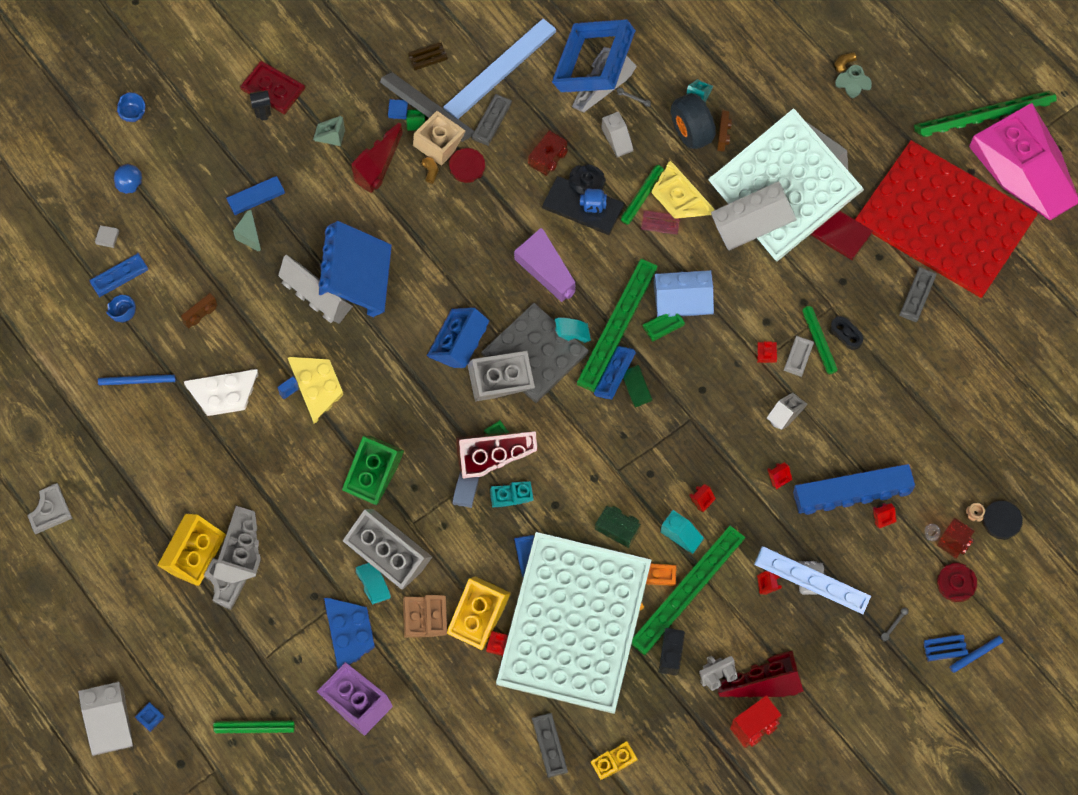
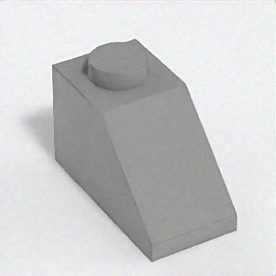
(617, 134)
(786, 411)

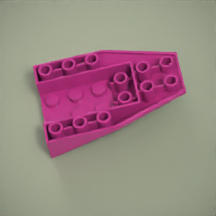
(1027, 162)

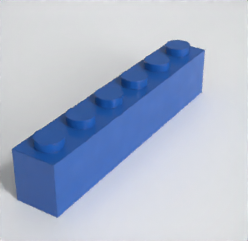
(853, 489)

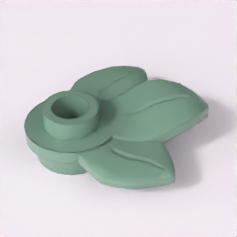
(852, 83)

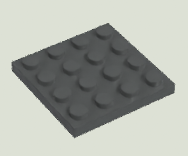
(547, 352)

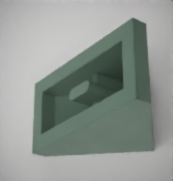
(330, 131)
(246, 232)

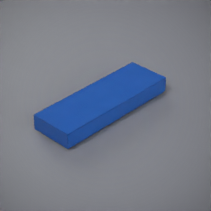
(255, 195)
(118, 275)
(614, 372)

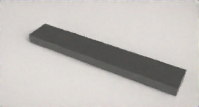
(420, 101)

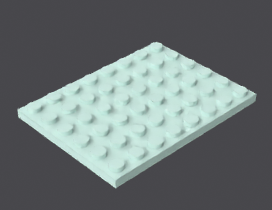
(574, 622)

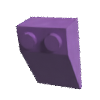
(355, 698)

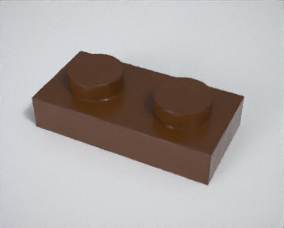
(725, 124)
(199, 310)

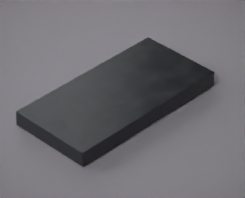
(566, 202)

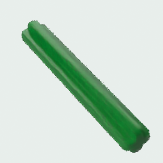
(642, 194)
(819, 340)
(254, 726)

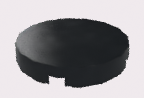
(586, 177)
(1002, 520)

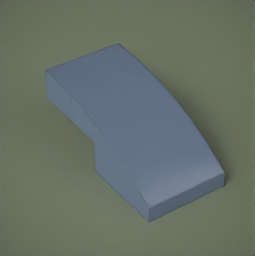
(465, 491)

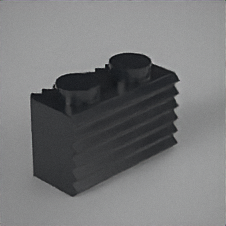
(671, 651)

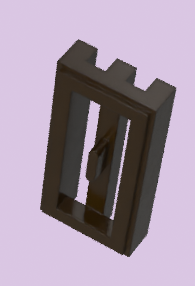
(426, 53)

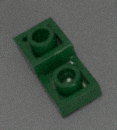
(637, 386)

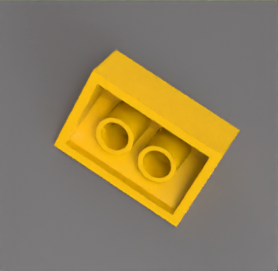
(192, 549)

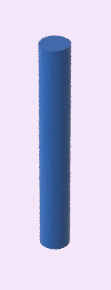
(976, 654)

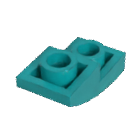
(571, 328)
(511, 495)
(373, 583)

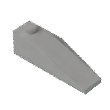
(587, 99)
(240, 552)

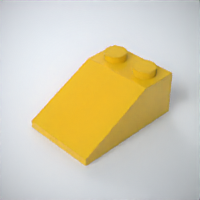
(478, 612)

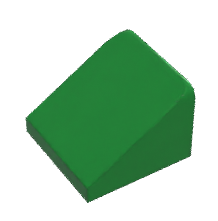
(415, 120)

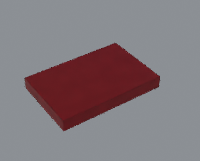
(281, 88)
(843, 234)

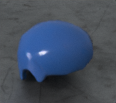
(131, 107)
(127, 178)
(121, 308)

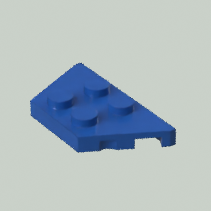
(349, 630)

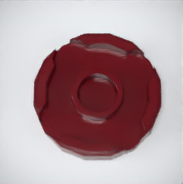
(467, 165)
(957, 582)

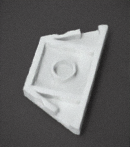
(223, 392)

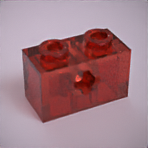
(548, 153)
(956, 538)

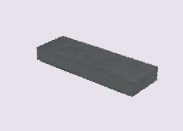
(491, 119)
(918, 294)
(549, 745)

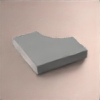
(50, 510)
(225, 592)

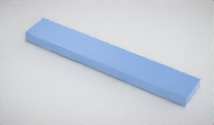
(812, 580)

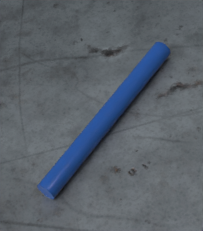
(136, 379)

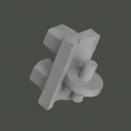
(717, 669)

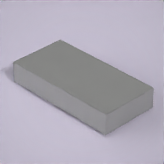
(798, 356)

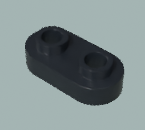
(847, 333)

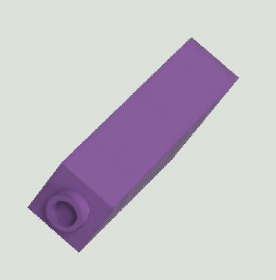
(545, 265)

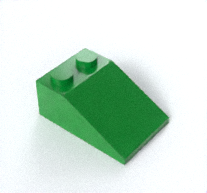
(372, 469)

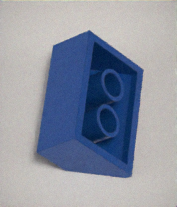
(458, 337)

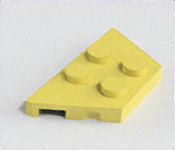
(679, 195)
(317, 384)

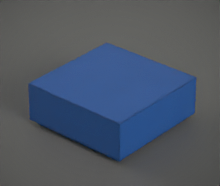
(397, 109)
(288, 388)
(149, 717)

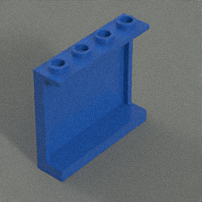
(355, 267)

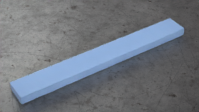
(500, 69)

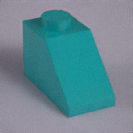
(682, 532)

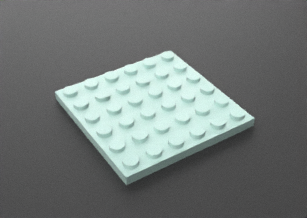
(805, 168)

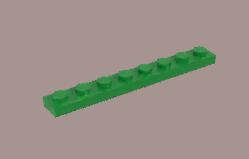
(988, 112)
(617, 325)
(687, 590)

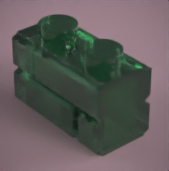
(618, 526)

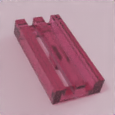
(660, 225)

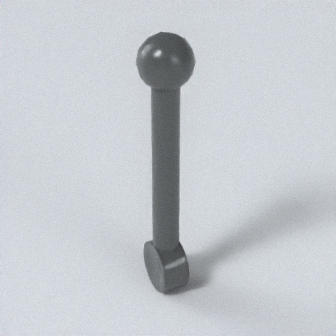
(620, 91)
(885, 636)

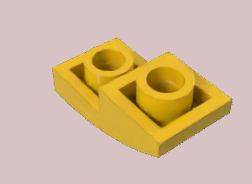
(614, 761)

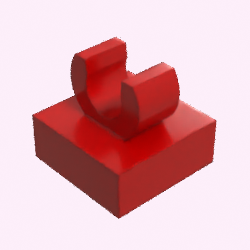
(767, 352)
(780, 475)
(703, 497)
(884, 515)
(768, 582)
(497, 643)

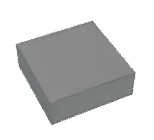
(107, 236)

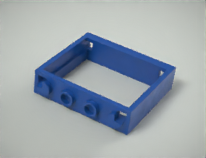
(623, 35)

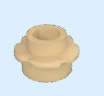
(975, 507)

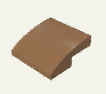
(424, 616)

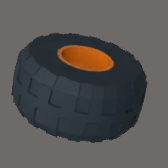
(693, 121)

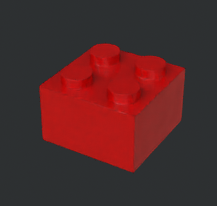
(755, 722)

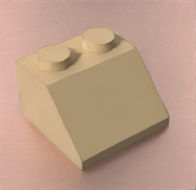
(438, 137)

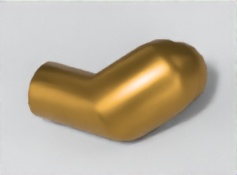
(843, 60)
(432, 167)

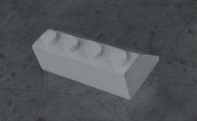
(753, 216)
(307, 287)
(387, 548)

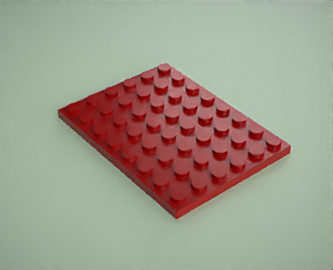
(946, 218)

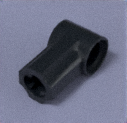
(261, 104)

